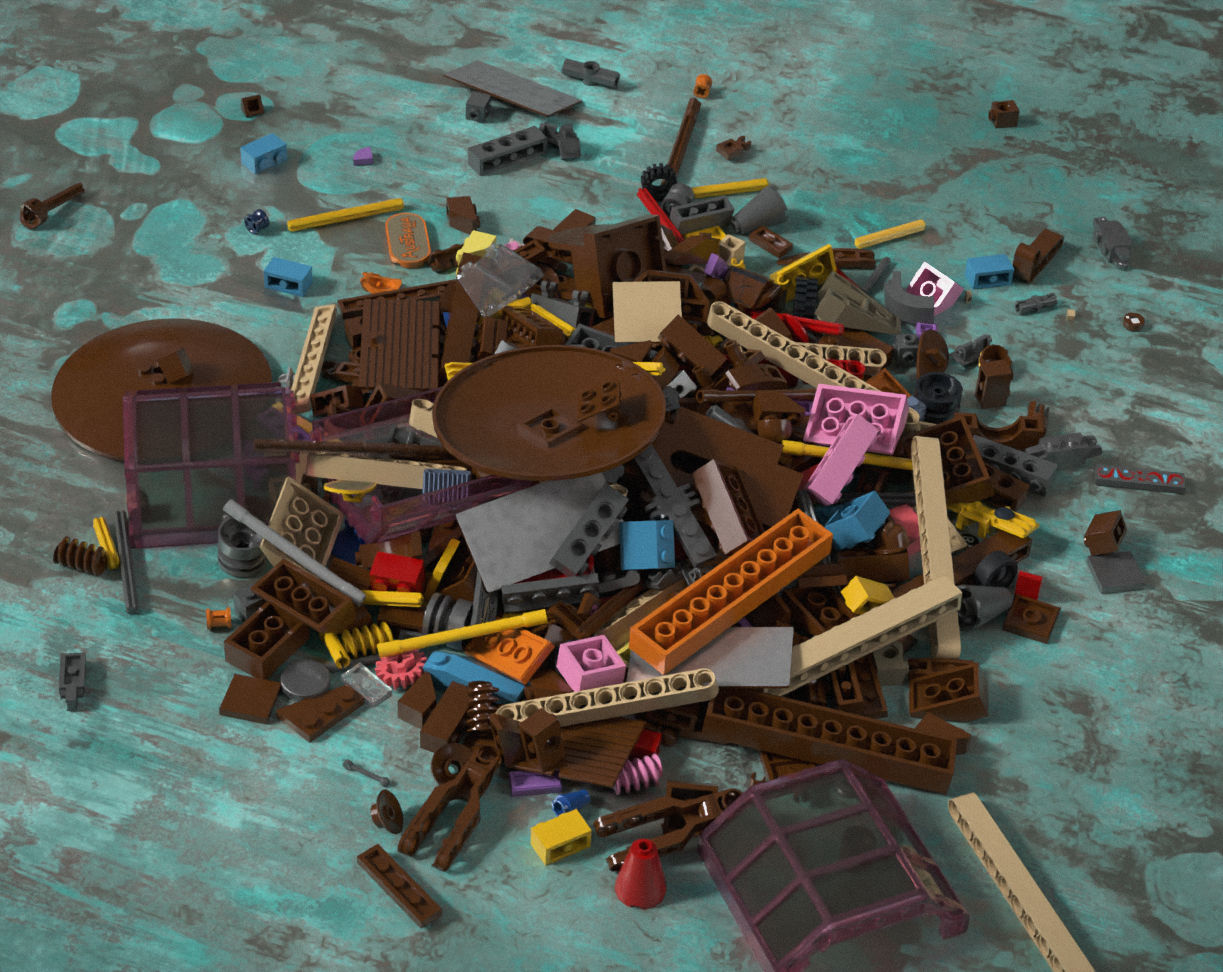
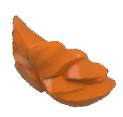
(375, 283)

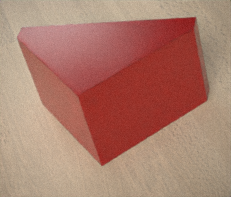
(1028, 585)

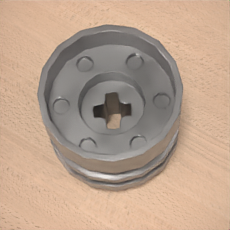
(239, 549)
(442, 617)

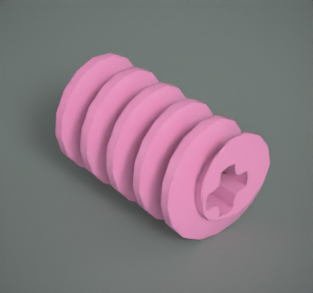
(638, 772)

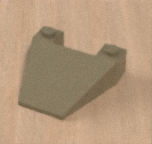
(848, 305)

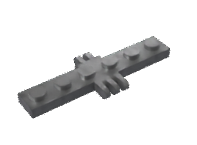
(674, 505)

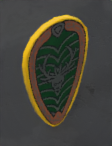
(351, 487)

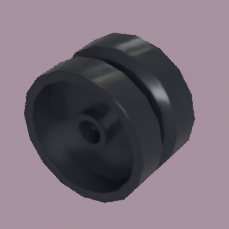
(940, 394)

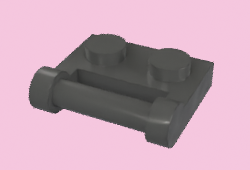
(617, 579)

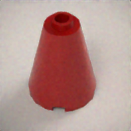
(641, 876)

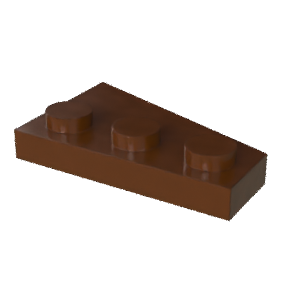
(318, 714)

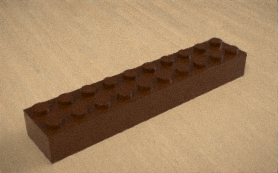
(830, 735)

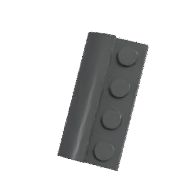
(545, 593)

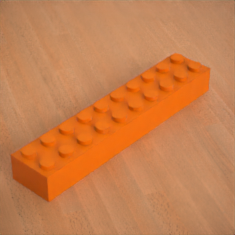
(730, 591)

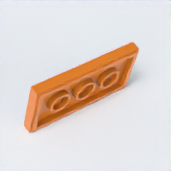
(510, 652)

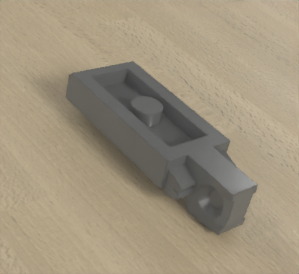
(72, 678)

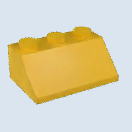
(813, 265)

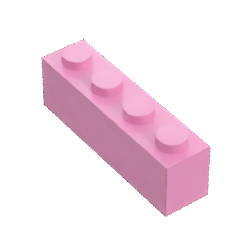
(841, 460)

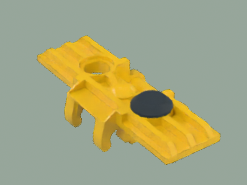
(992, 520)

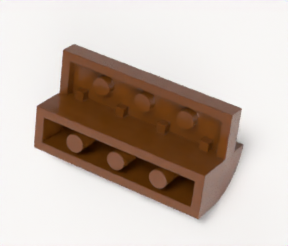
(859, 689)

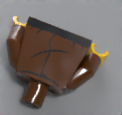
(749, 288)

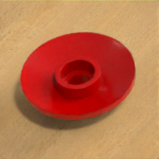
(795, 327)

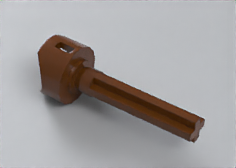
(36, 211)

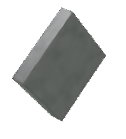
(1116, 572)

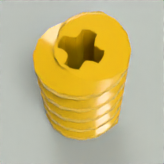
(366, 639)

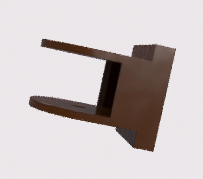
(609, 255)

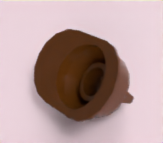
(891, 539)

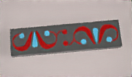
(1139, 478)

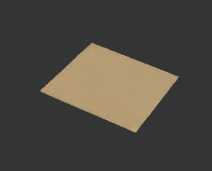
(644, 309)

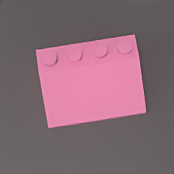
(836, 404)

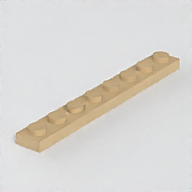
(313, 356)

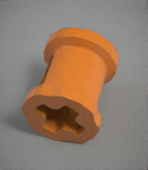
(702, 86)
(218, 618)

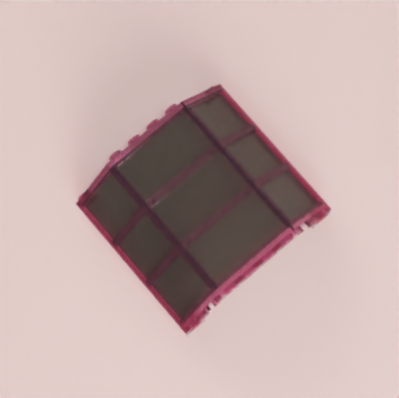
(196, 452)
(823, 864)

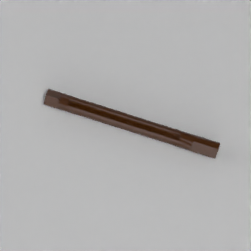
(683, 135)

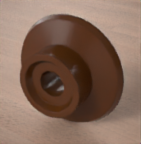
(387, 812)

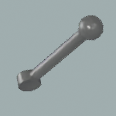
(348, 764)

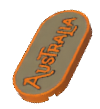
(407, 240)

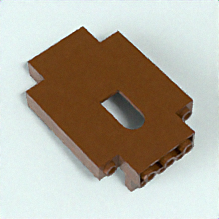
(705, 438)

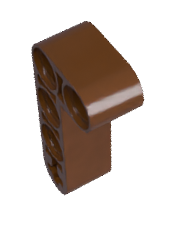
(1032, 258)

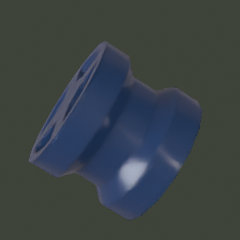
(257, 221)

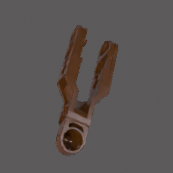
(467, 786)
(696, 814)

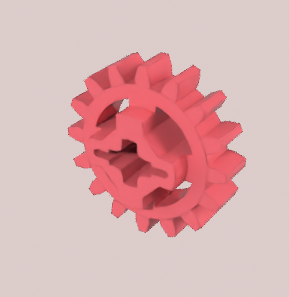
(401, 668)

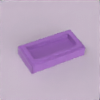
(529, 783)

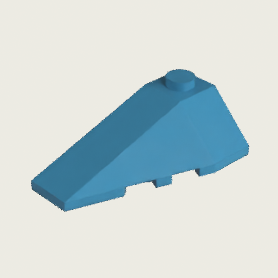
(450, 667)

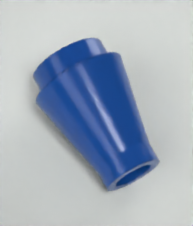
(570, 801)

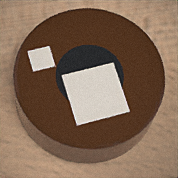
(1133, 322)

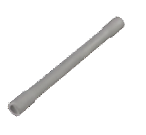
(242, 515)

